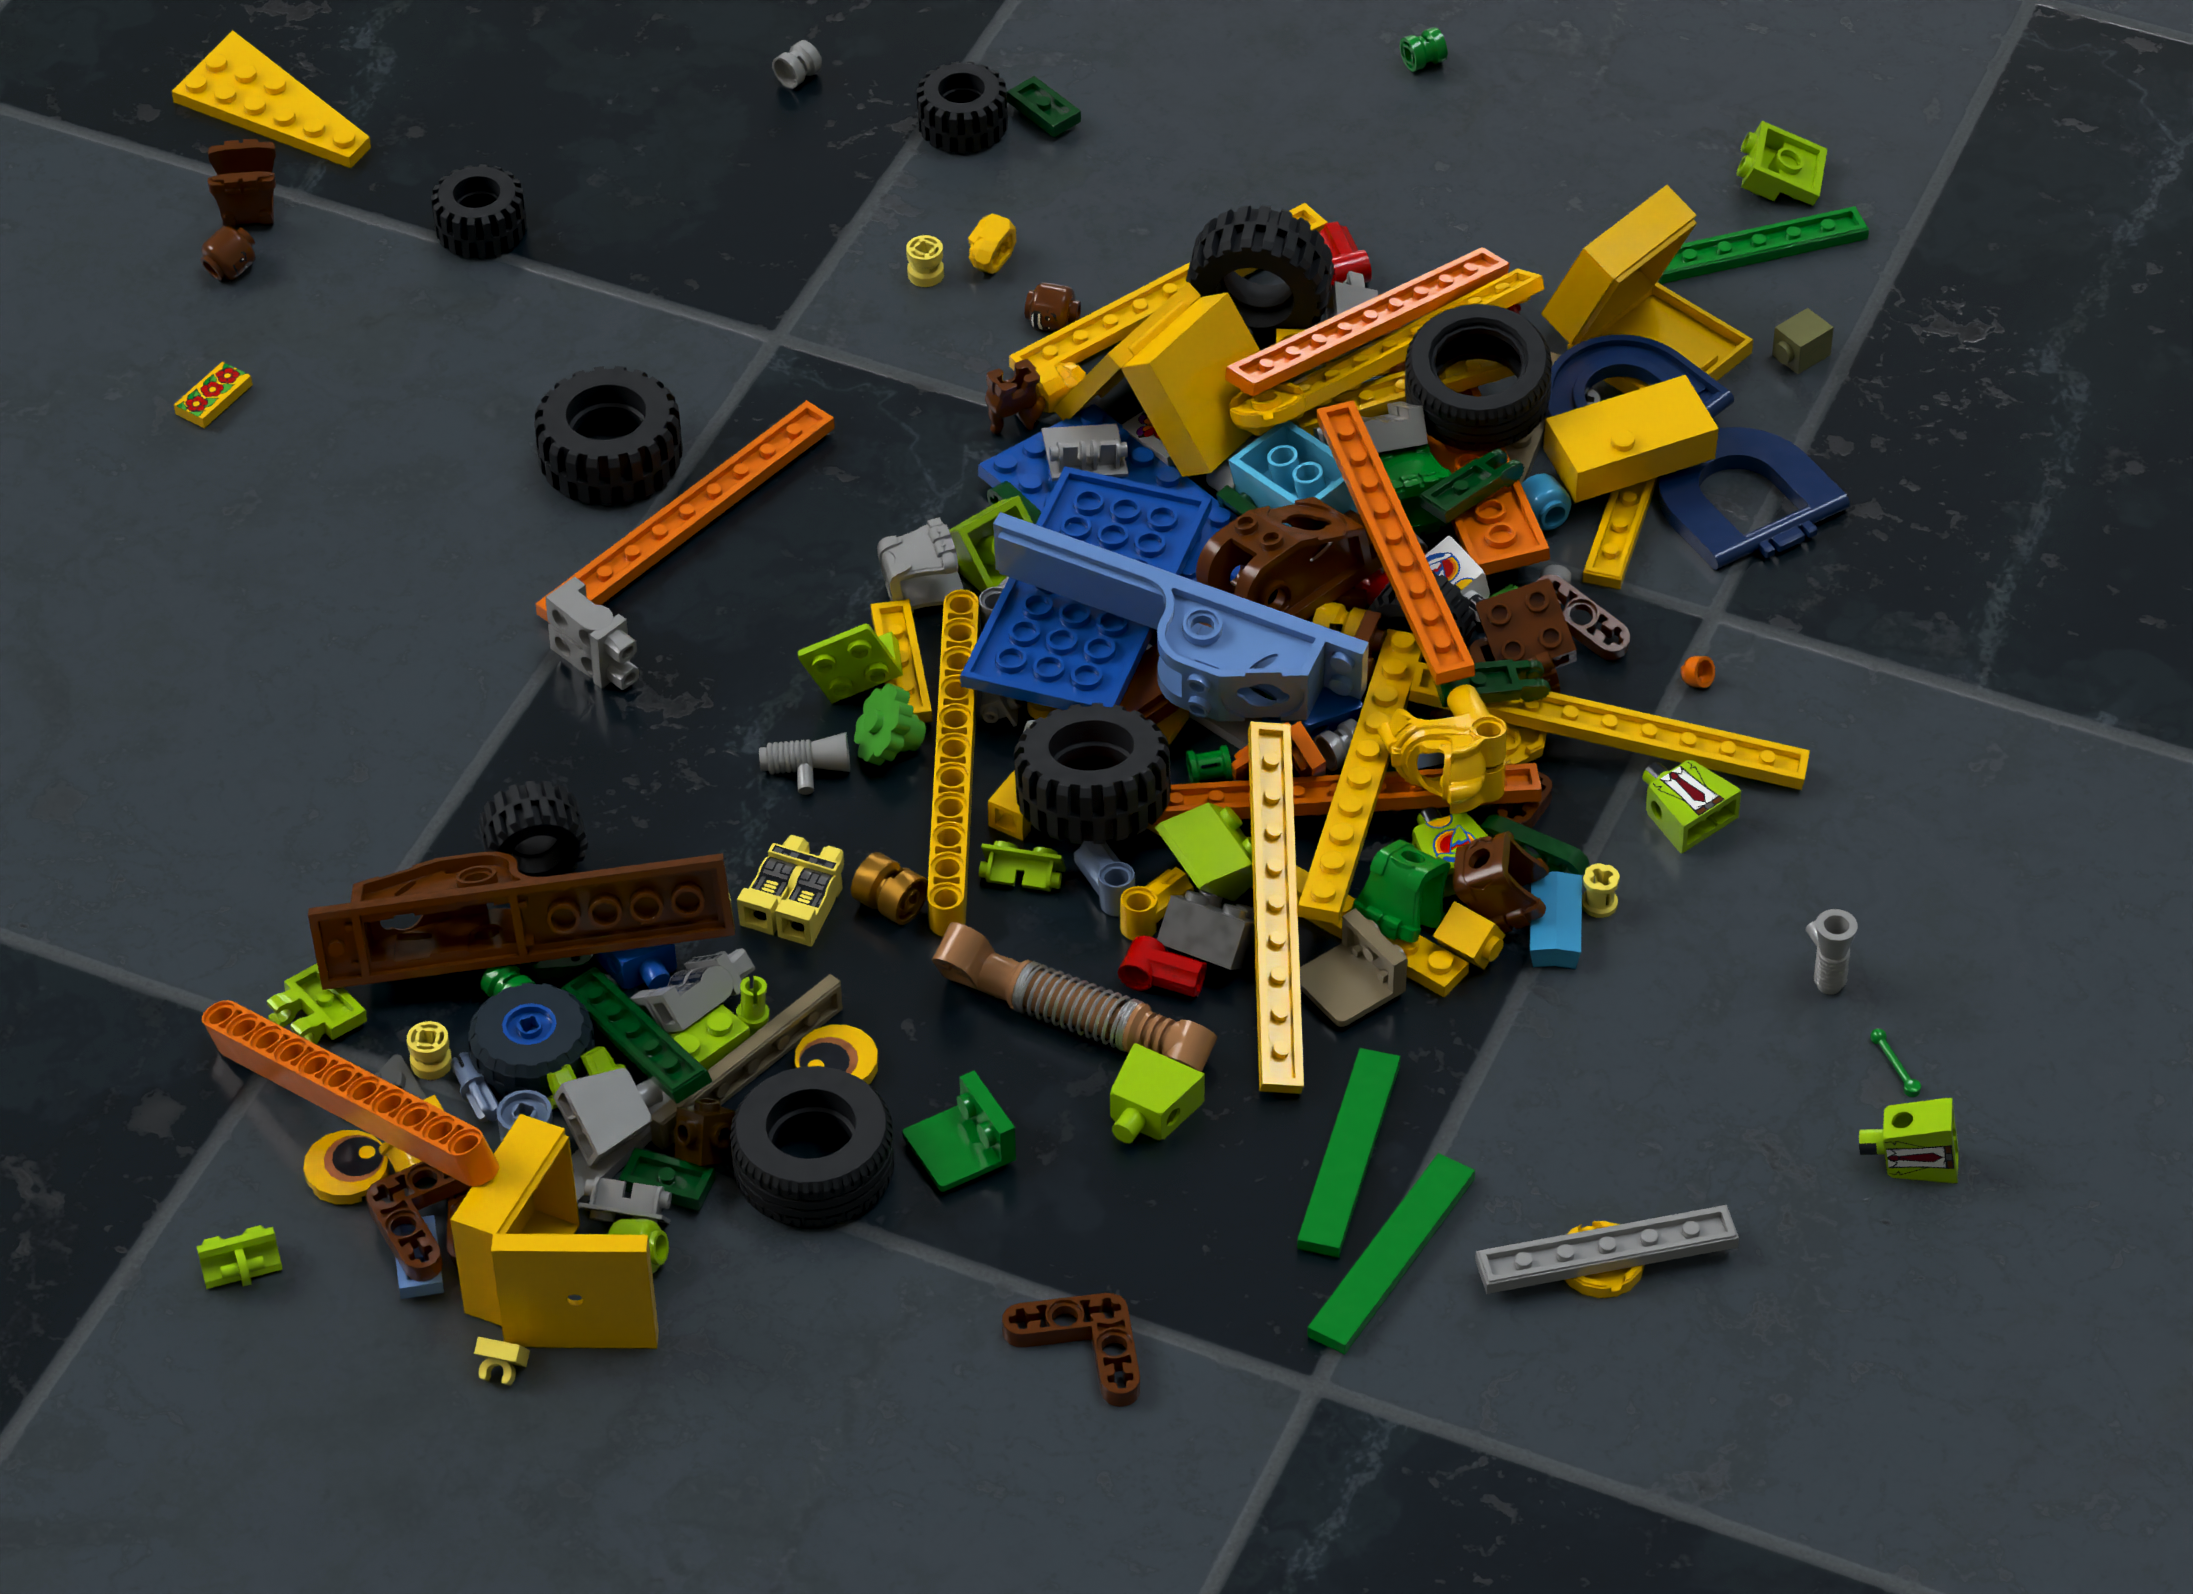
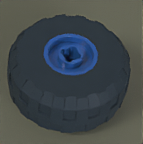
(527, 1035)

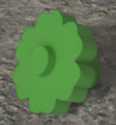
(888, 725)

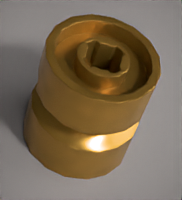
(889, 888)

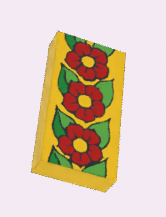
(213, 394)

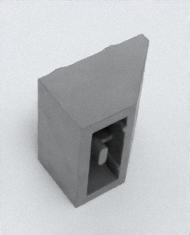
(1209, 929)

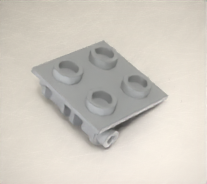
(1086, 448)

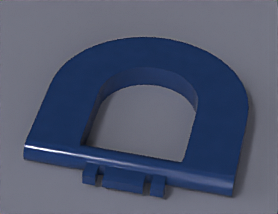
(1626, 357)
(1773, 458)

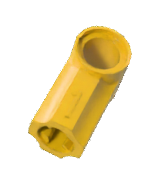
(1146, 905)

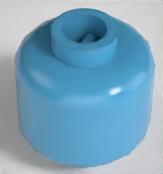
(1548, 500)

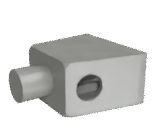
(606, 1111)

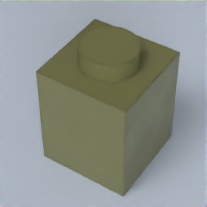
(1802, 341)

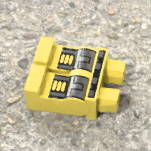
(791, 889)

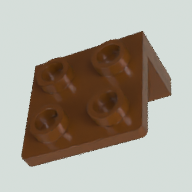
(1527, 624)

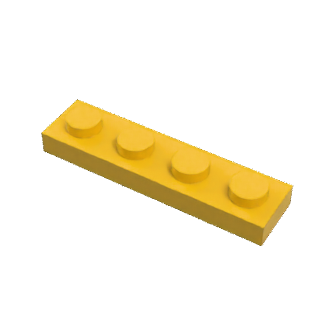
(898, 618)

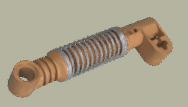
(971, 961)

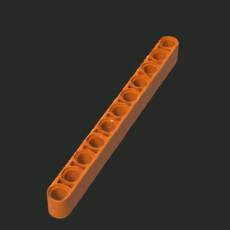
(351, 1093)

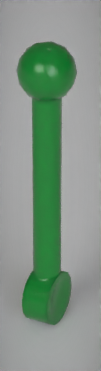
(1911, 1086)

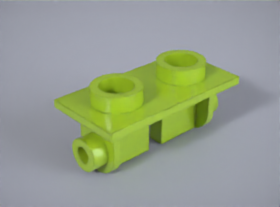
(1037, 865)

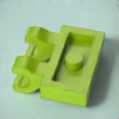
(327, 1010)

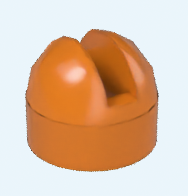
(1698, 671)

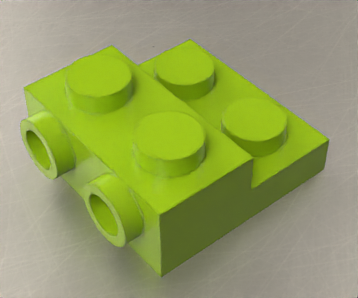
(1781, 163)

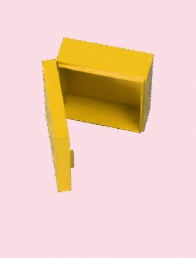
(1617, 292)
(1178, 375)
(525, 1260)

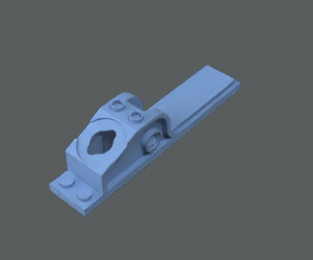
(1197, 664)

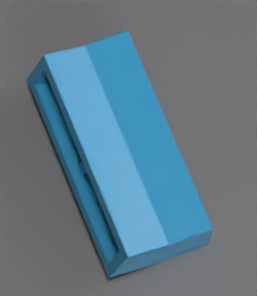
(1557, 934)

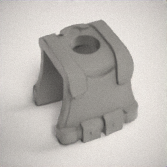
(920, 565)

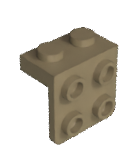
(1356, 973)

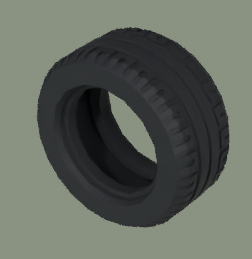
(1489, 335)

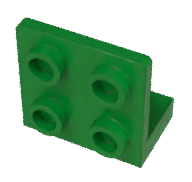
(964, 1138)

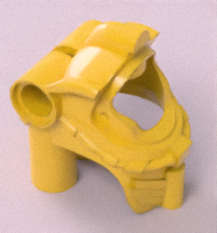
(1471, 746)

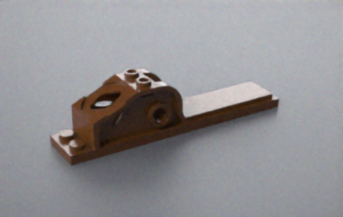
(1307, 563)
(546, 918)

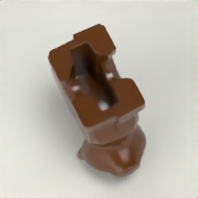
(1014, 396)

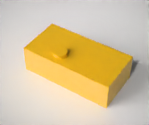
(1630, 438)

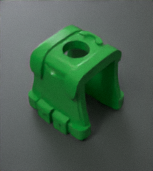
(1411, 474)
(1404, 891)

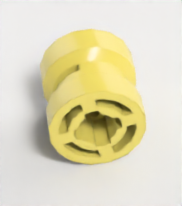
(925, 261)
(429, 1050)

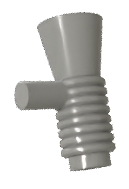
(804, 756)
(1833, 936)

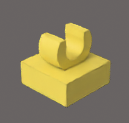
(500, 1354)

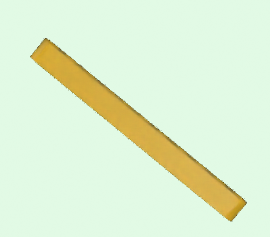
(953, 765)

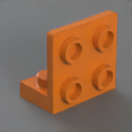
(1305, 756)

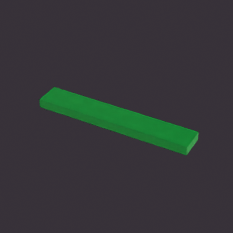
(1766, 243)
(1349, 1153)
(1391, 1253)

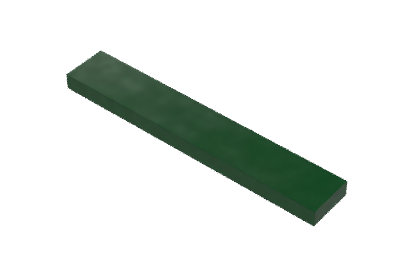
(639, 1036)

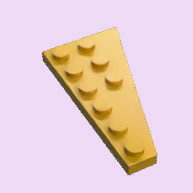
(258, 95)

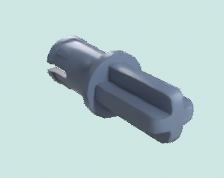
(475, 1089)

